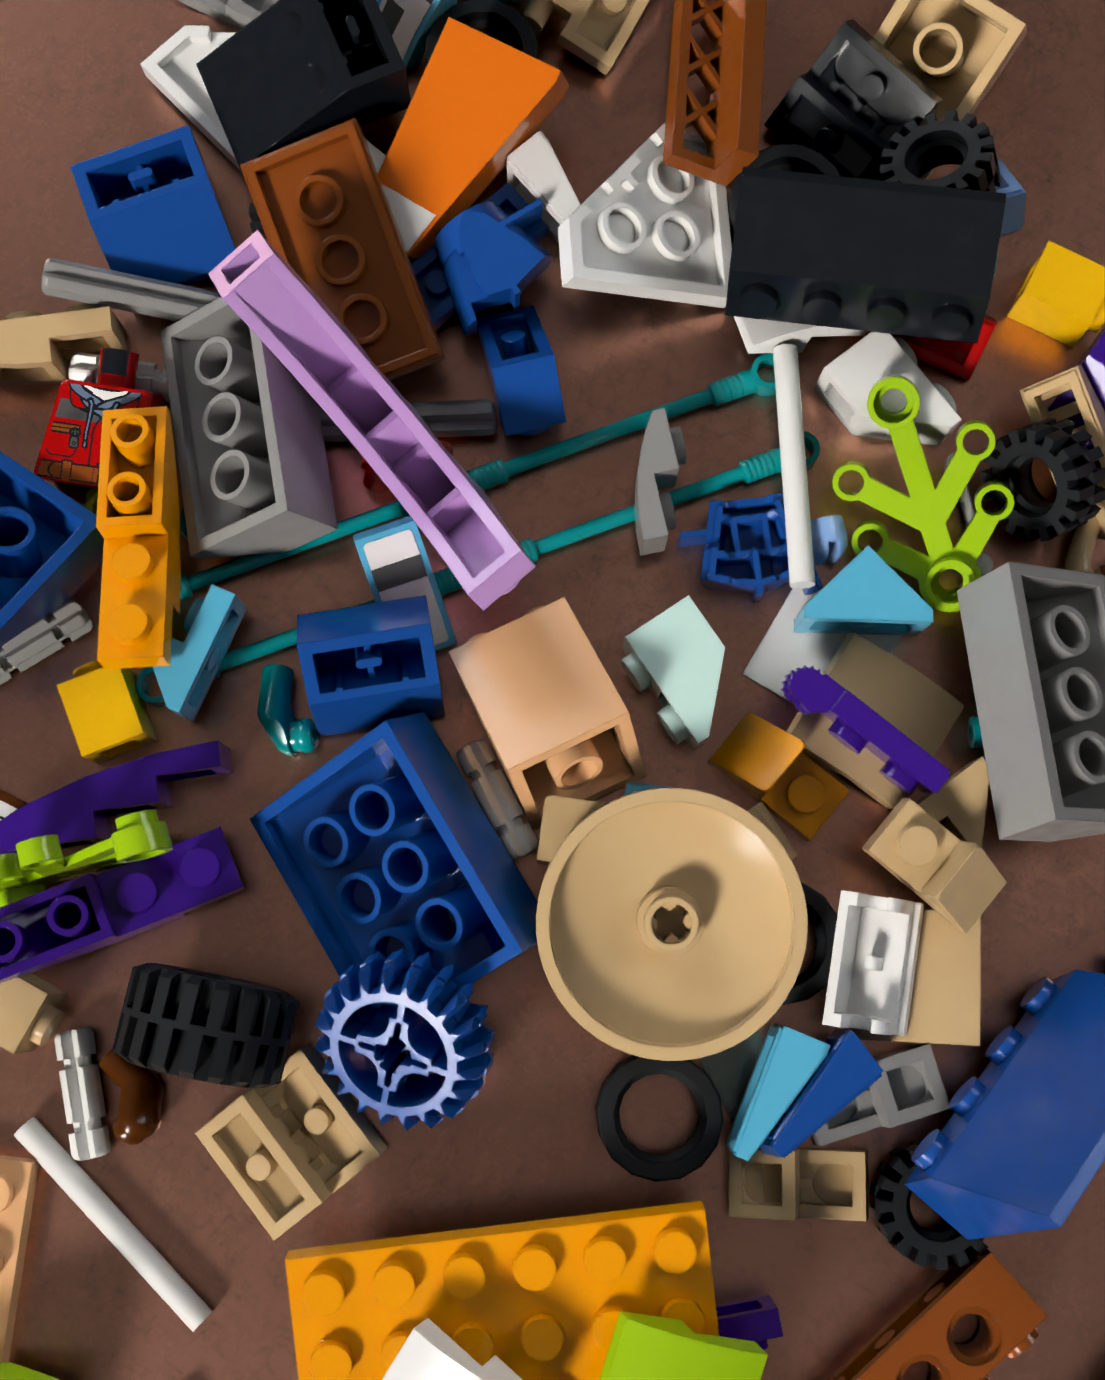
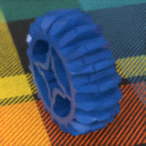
(435, 1024)

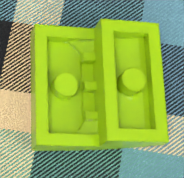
(669, 1350)

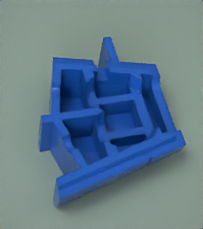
(489, 258)
(744, 546)

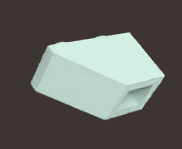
(681, 666)

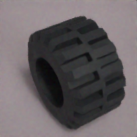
(205, 1026)

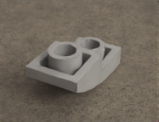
(657, 469)

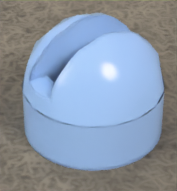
(828, 539)

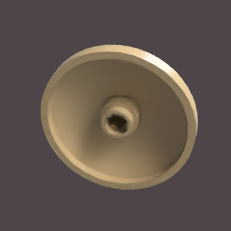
(671, 924)

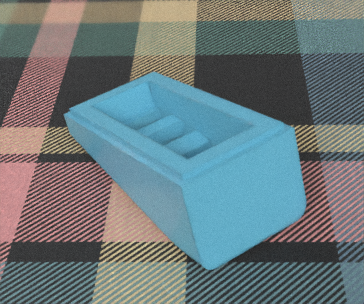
(778, 1077)

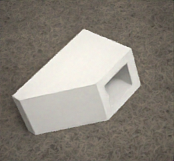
(849, 378)

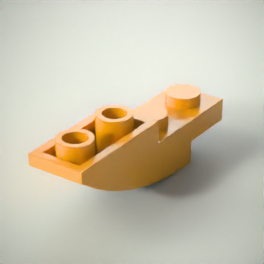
(140, 537)

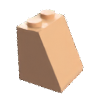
(549, 709)

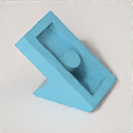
(195, 662)

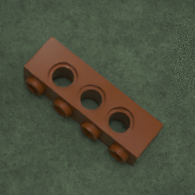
(926, 1325)

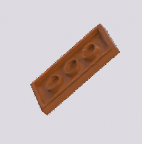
(339, 235)

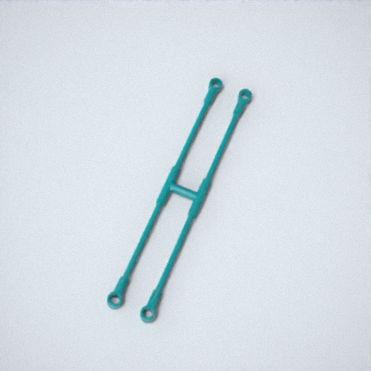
(495, 474)

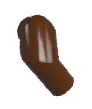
(139, 1098)

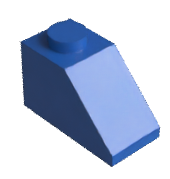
(521, 371)

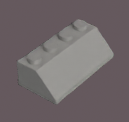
(243, 440)
(1040, 697)

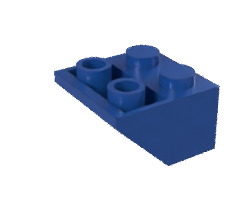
(156, 209)
(369, 664)

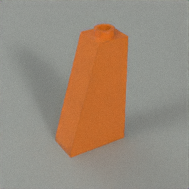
(464, 122)

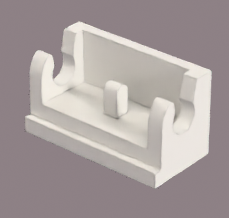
(873, 963)

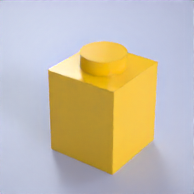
(1061, 295)
(106, 712)

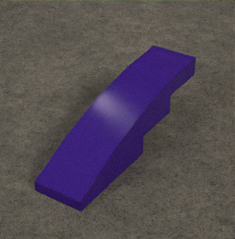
(84, 807)

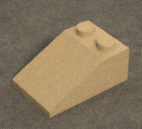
(952, 47)

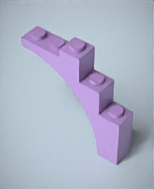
(374, 418)

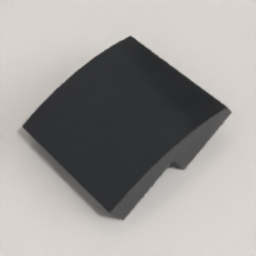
(852, 103)

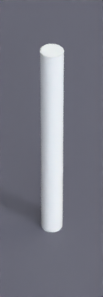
(793, 467)
(113, 1223)

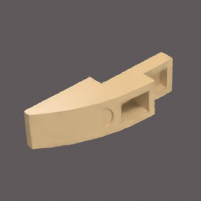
(38, 345)

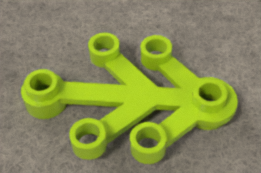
(927, 506)
(41, 860)

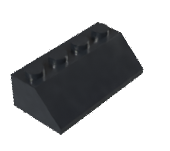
(864, 254)

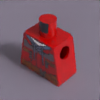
(75, 426)

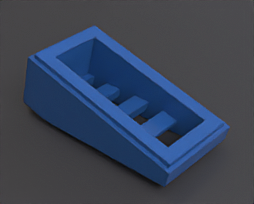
(835, 1084)

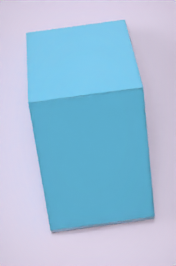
(865, 600)

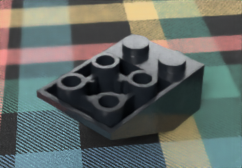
(304, 72)

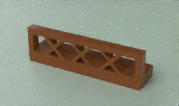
(732, 78)

